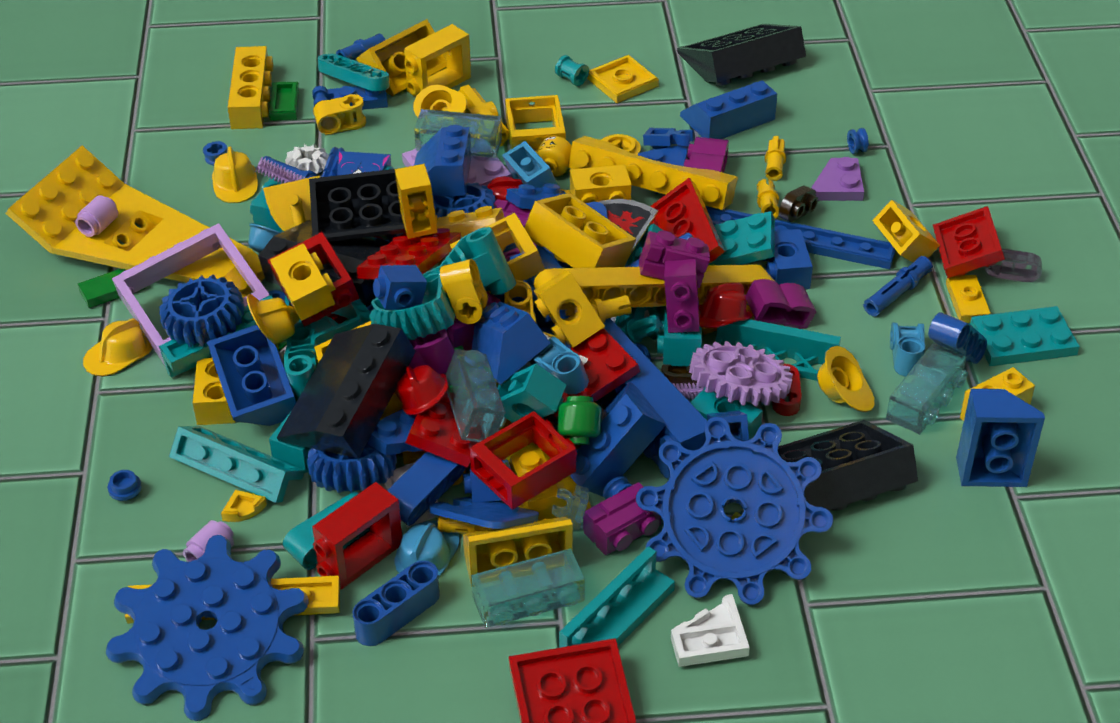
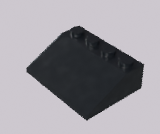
(745, 52)
(356, 205)
(350, 252)
(349, 390)
(855, 464)

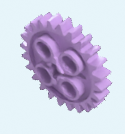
(740, 373)

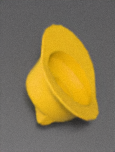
(441, 99)
(234, 177)
(273, 318)
(119, 347)
(844, 381)

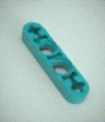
(353, 72)

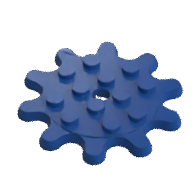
(741, 473)
(213, 660)

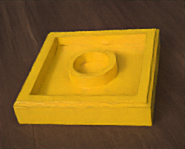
(623, 79)

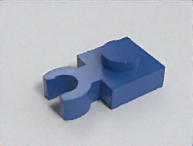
(665, 137)

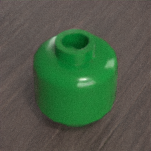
(579, 419)

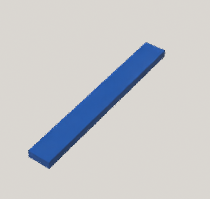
(826, 242)

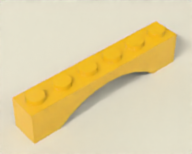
(714, 186)

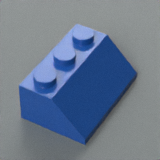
(732, 111)
(447, 160)
(507, 339)
(252, 377)
(625, 434)
(998, 439)

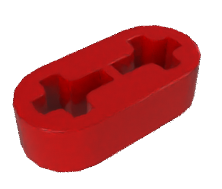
(793, 406)

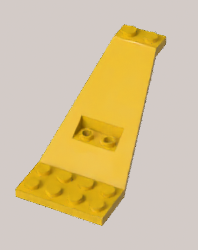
(53, 205)

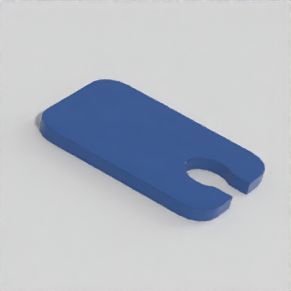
(484, 514)

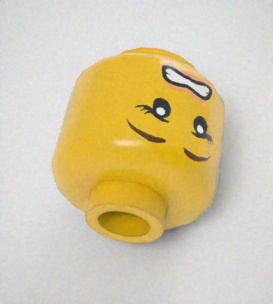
(556, 154)

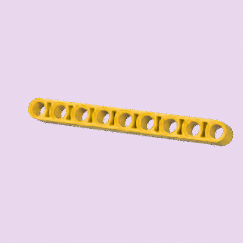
(645, 290)

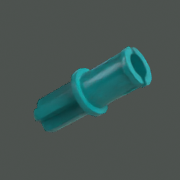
(639, 329)

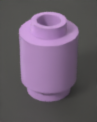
(96, 216)
(196, 545)

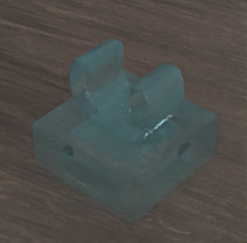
(575, 505)

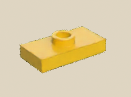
(967, 297)

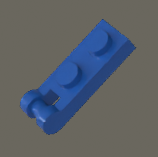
(371, 99)

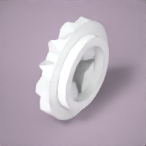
(302, 157)

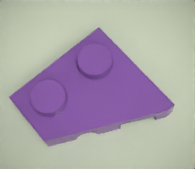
(840, 181)

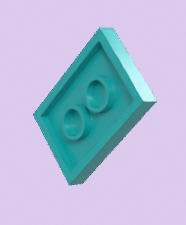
(746, 239)
(1025, 336)

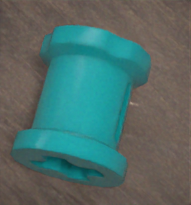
(573, 71)

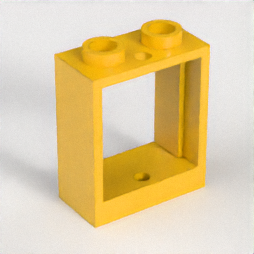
(457, 48)
(544, 109)
(510, 231)

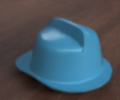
(260, 236)
(426, 543)

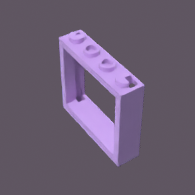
(172, 261)

